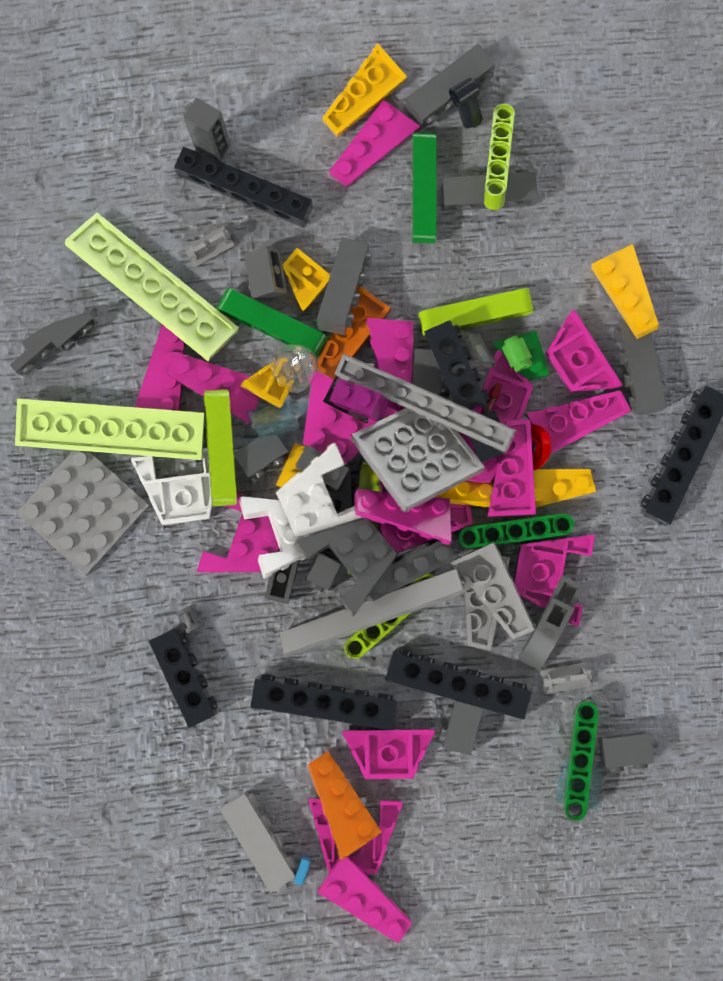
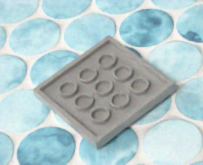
(416, 457)
(83, 510)

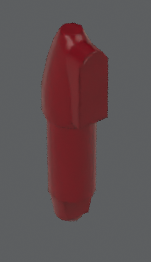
(493, 395)

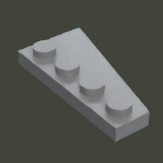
(492, 582)
(479, 618)

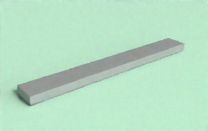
(426, 403)
(372, 613)

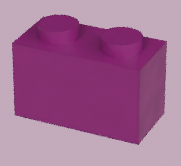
(359, 400)

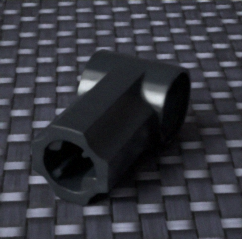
(465, 99)

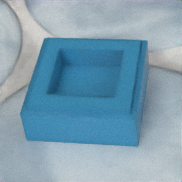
(302, 870)

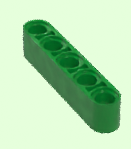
(424, 188)
(270, 321)
(525, 525)
(584, 772)

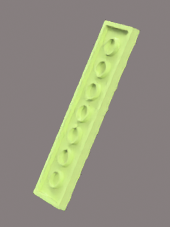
(152, 286)
(110, 429)

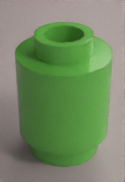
(517, 353)

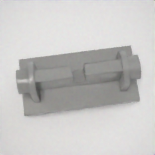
(209, 246)
(566, 678)

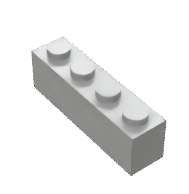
(258, 841)

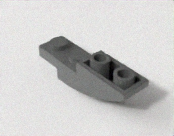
(59, 334)
(551, 623)

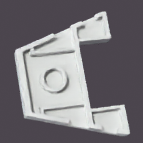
(177, 498)
(308, 501)
(286, 540)

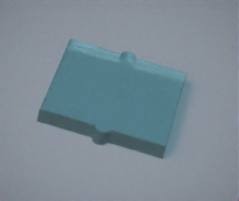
(272, 420)
(577, 784)

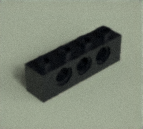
(181, 691)

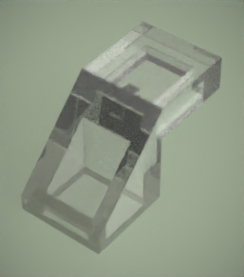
(479, 352)

